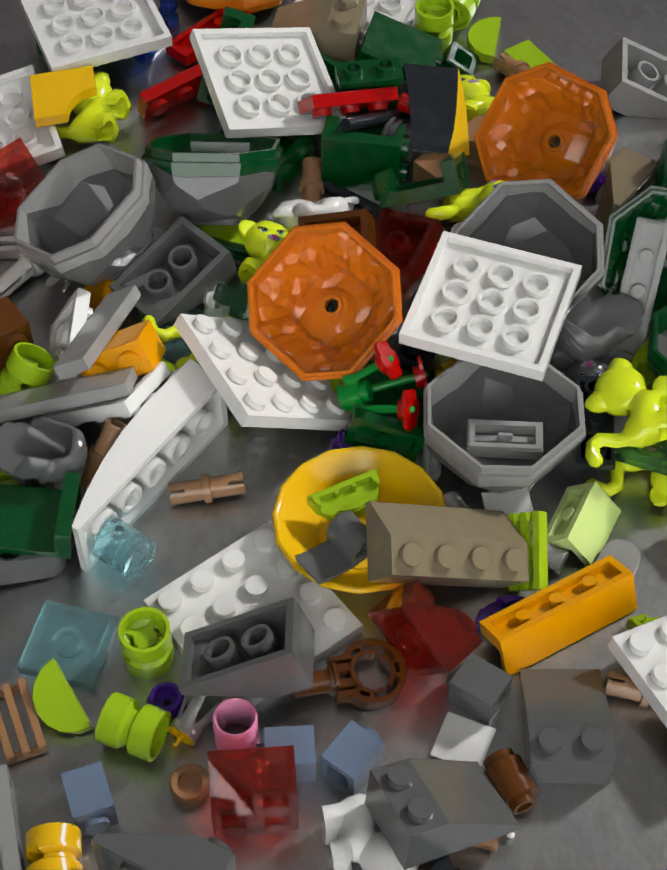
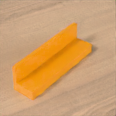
(561, 614)

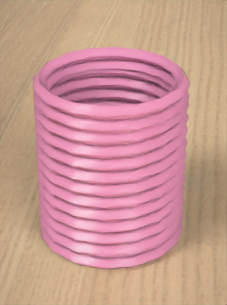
(231, 712)

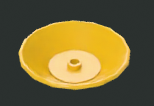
(301, 529)

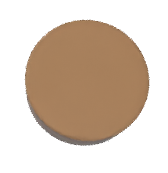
(189, 786)

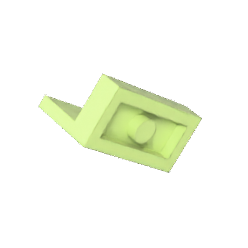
(583, 521)

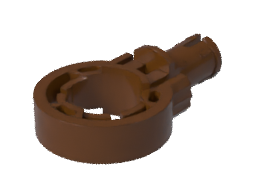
(351, 688)

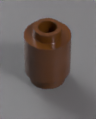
(511, 780)

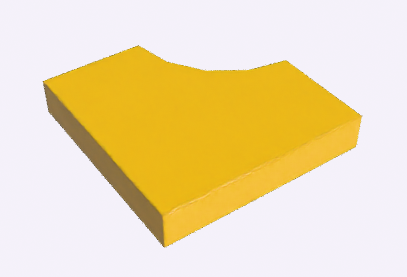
(59, 92)

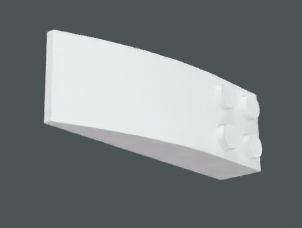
(150, 453)

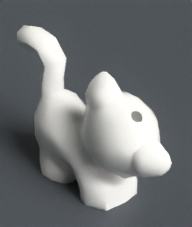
(289, 211)
(352, 837)

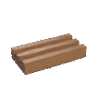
(7, 693)

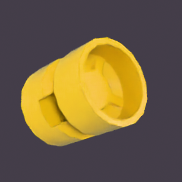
(54, 847)

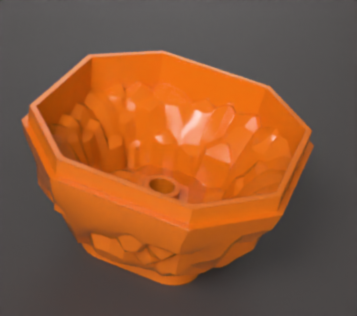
(534, 112)
(293, 295)

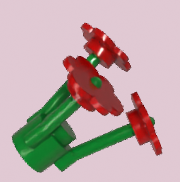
(357, 392)

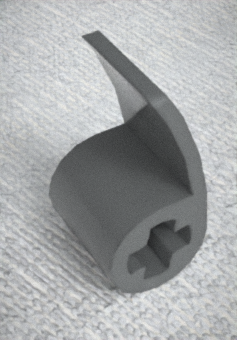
(341, 552)

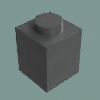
(478, 688)

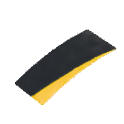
(437, 109)

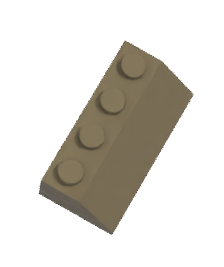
(443, 546)

